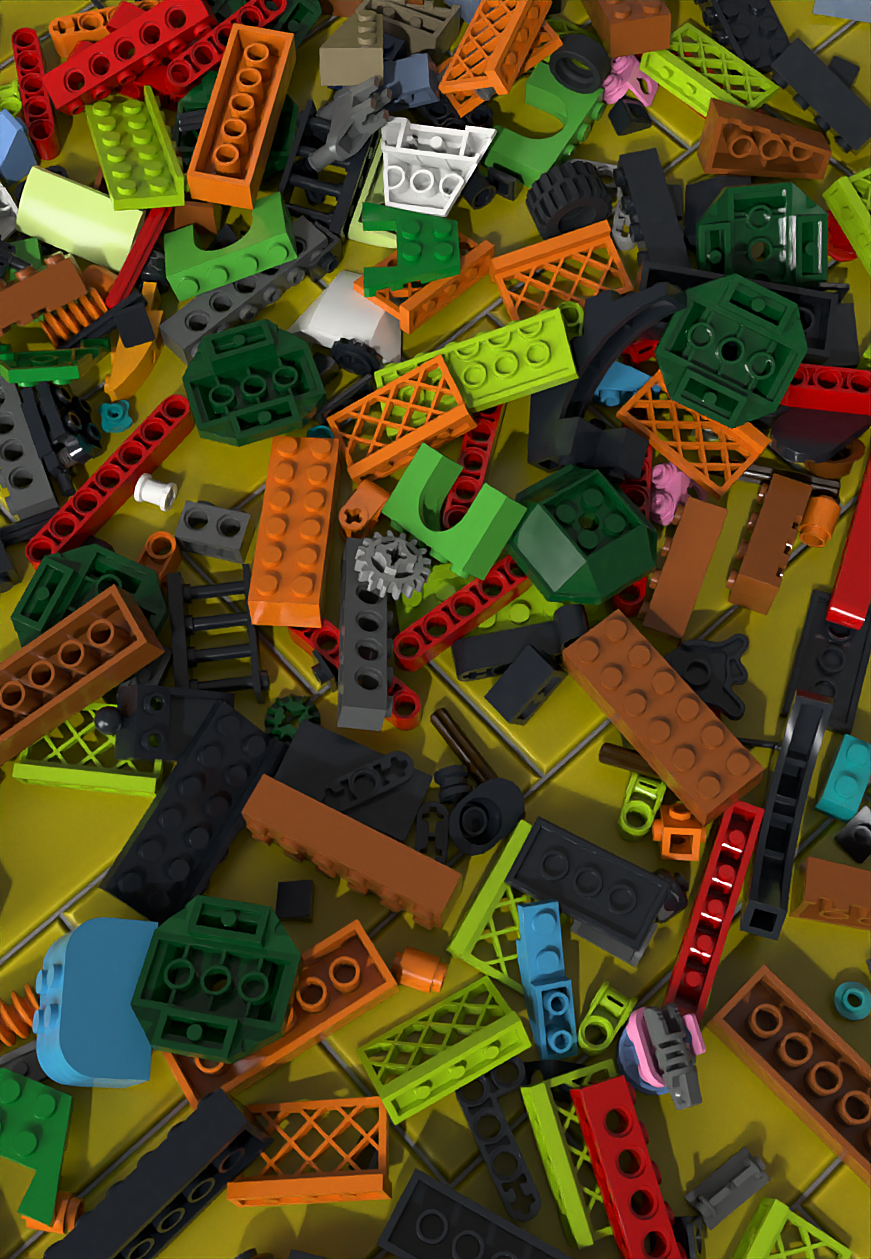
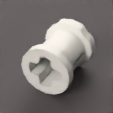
(155, 492)

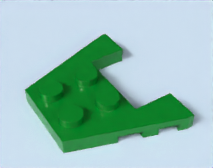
(424, 247)
(52, 365)
(35, 1135)

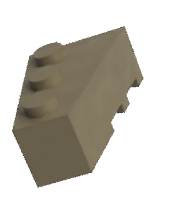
(421, 26)
(354, 51)

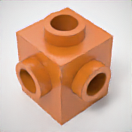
(678, 833)

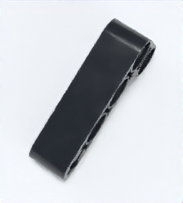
(444, 115)
(494, 652)
(504, 1141)

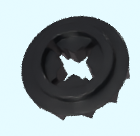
(355, 356)

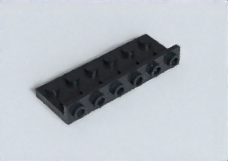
(746, 30)
(193, 816)

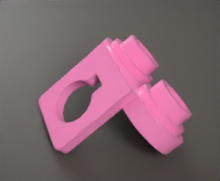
(624, 77)
(668, 490)
(648, 1063)

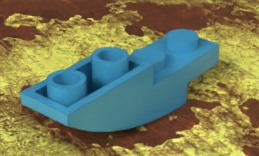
(620, 385)
(544, 981)

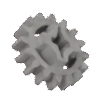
(409, 567)

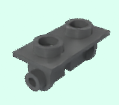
(728, 1187)

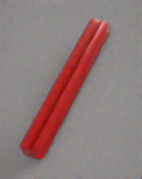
(137, 256)

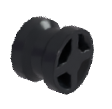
(452, 783)

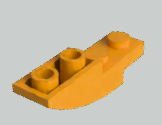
(134, 364)

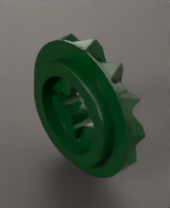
(295, 705)

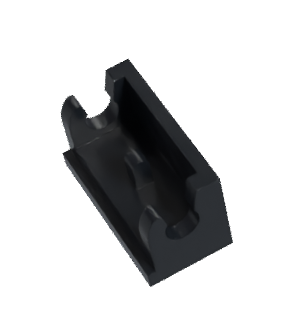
(525, 685)

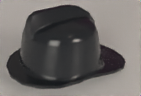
(485, 816)

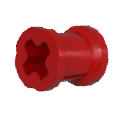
(633, 356)

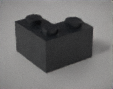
(614, 452)

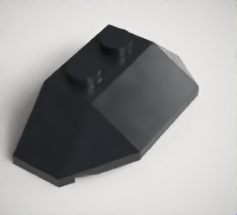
(700, 196)

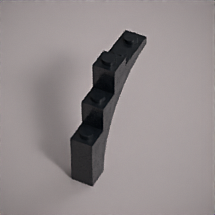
(609, 329)
(787, 788)

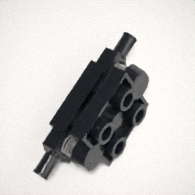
(61, 430)

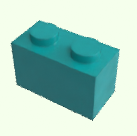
(845, 779)

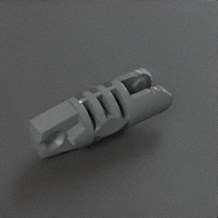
(673, 1054)

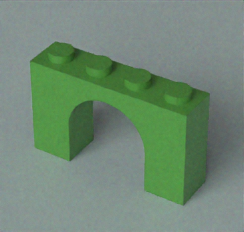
(530, 157)
(266, 245)
(472, 542)

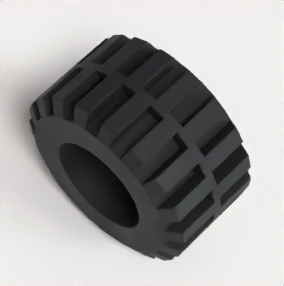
(568, 199)

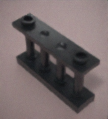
(346, 193)
(186, 625)

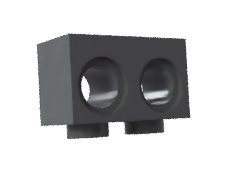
(211, 539)

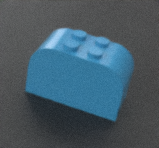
(85, 1009)

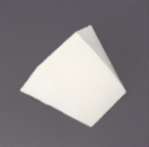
(429, 164)
(348, 315)

